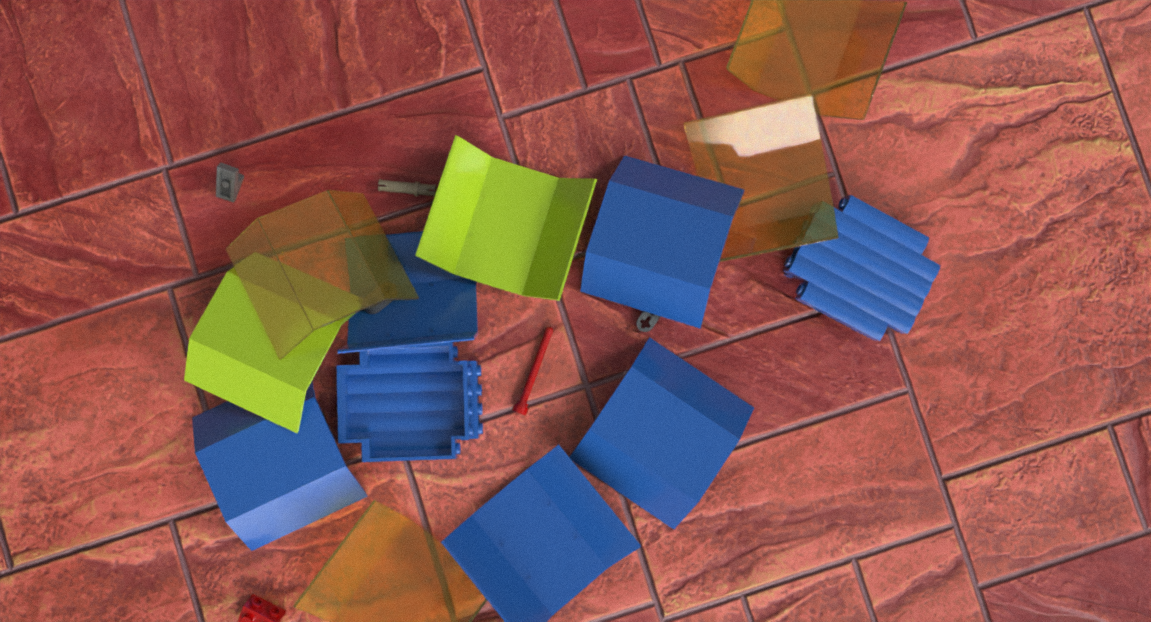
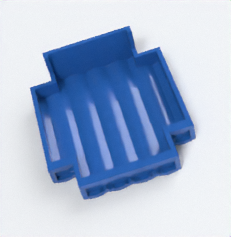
(866, 275)
(409, 403)

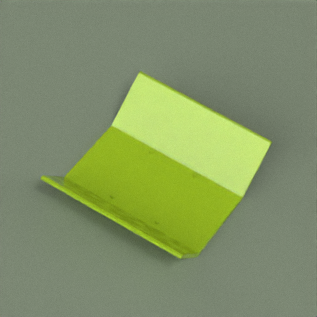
(504, 223)
(238, 363)

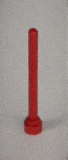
(521, 406)

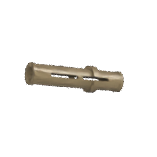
(407, 187)

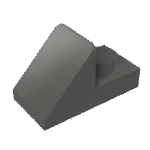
(228, 182)

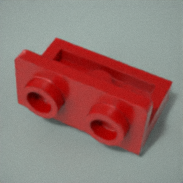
(259, 610)

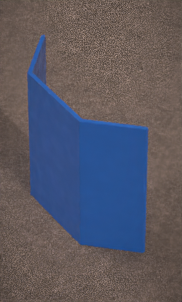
(659, 240)
(440, 315)
(663, 434)
(270, 476)
(540, 540)

